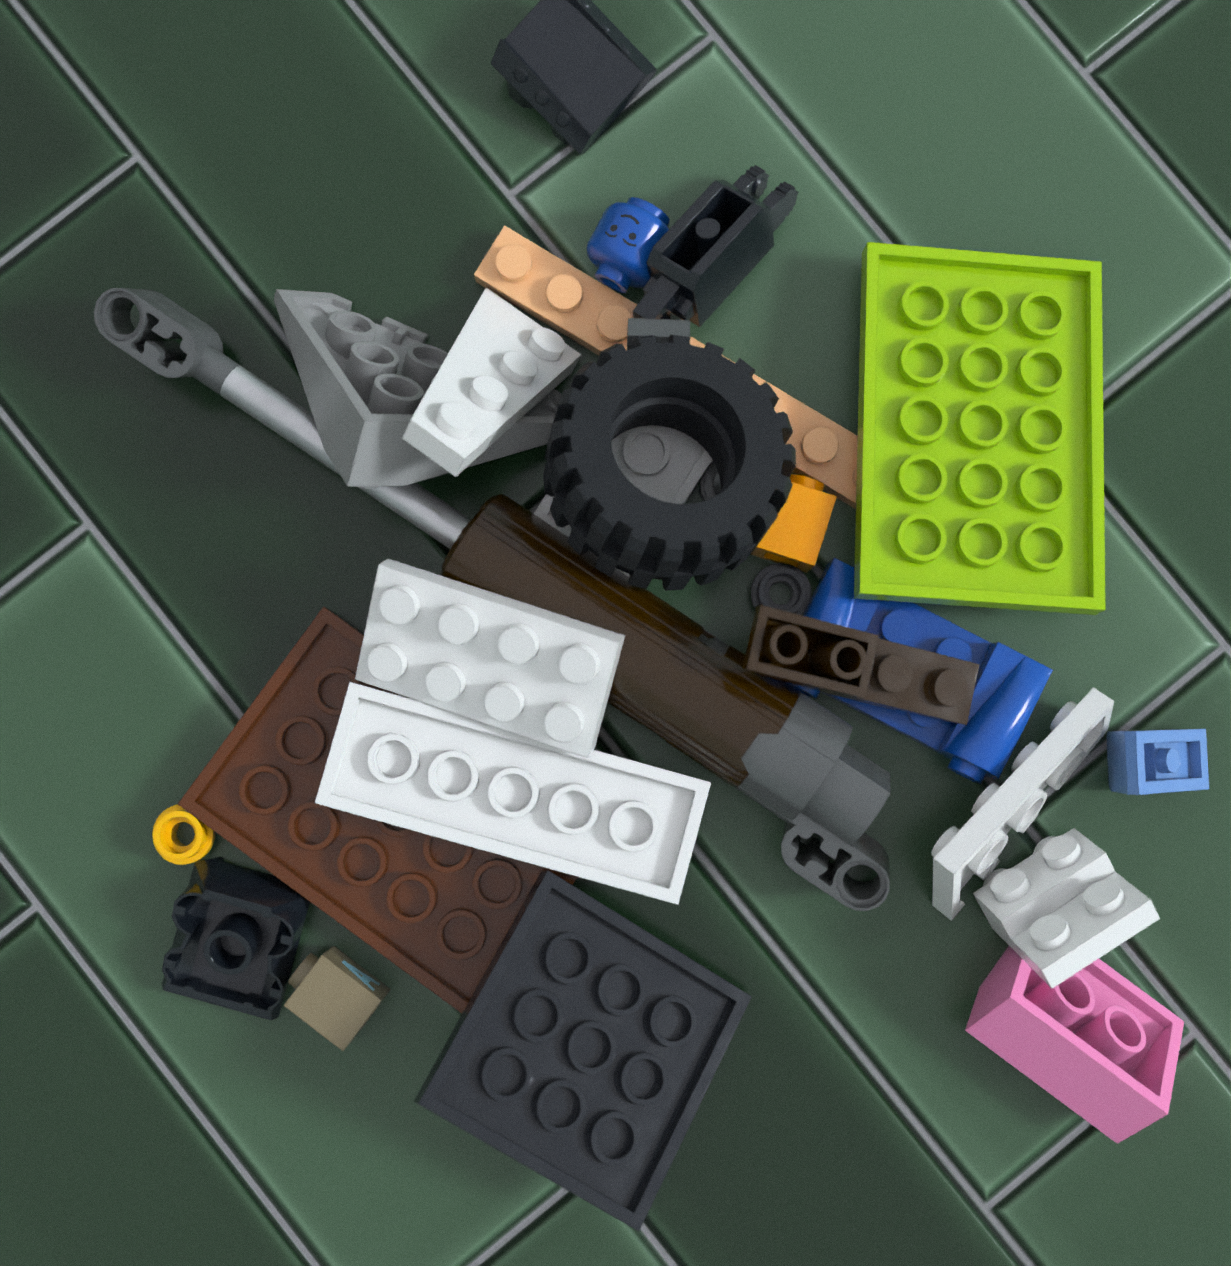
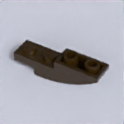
(859, 666)

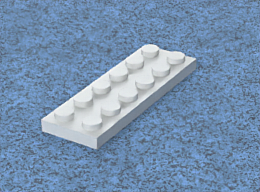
(513, 794)

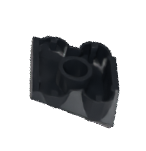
(572, 69)
(234, 938)

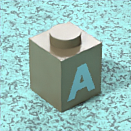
(335, 995)

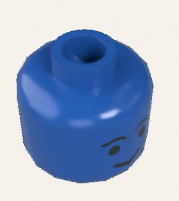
(625, 242)

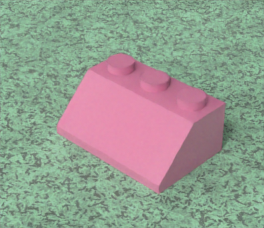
(1085, 1042)

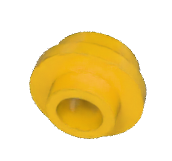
(168, 844)

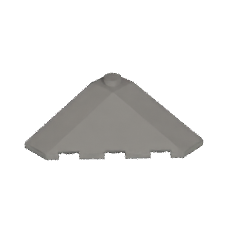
(367, 386)

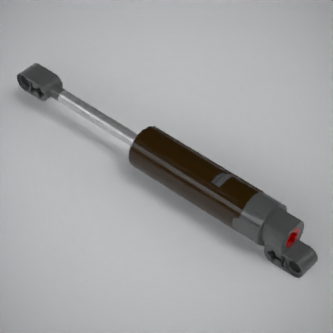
(670, 669)

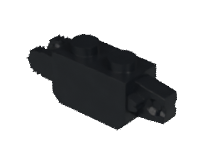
(713, 247)

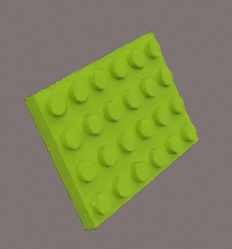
(980, 430)

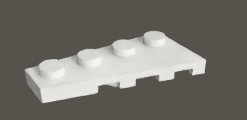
(1017, 801)

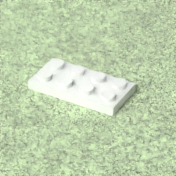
(488, 657)

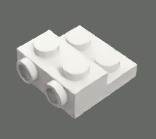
(1063, 906)

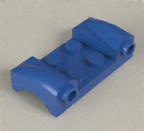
(1004, 688)

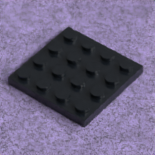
(585, 1050)

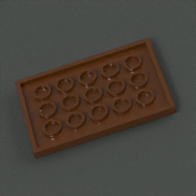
(404, 893)

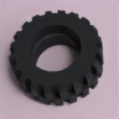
(694, 394)

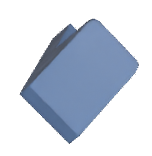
(1157, 761)

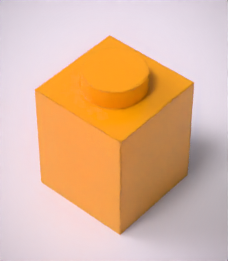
(800, 525)

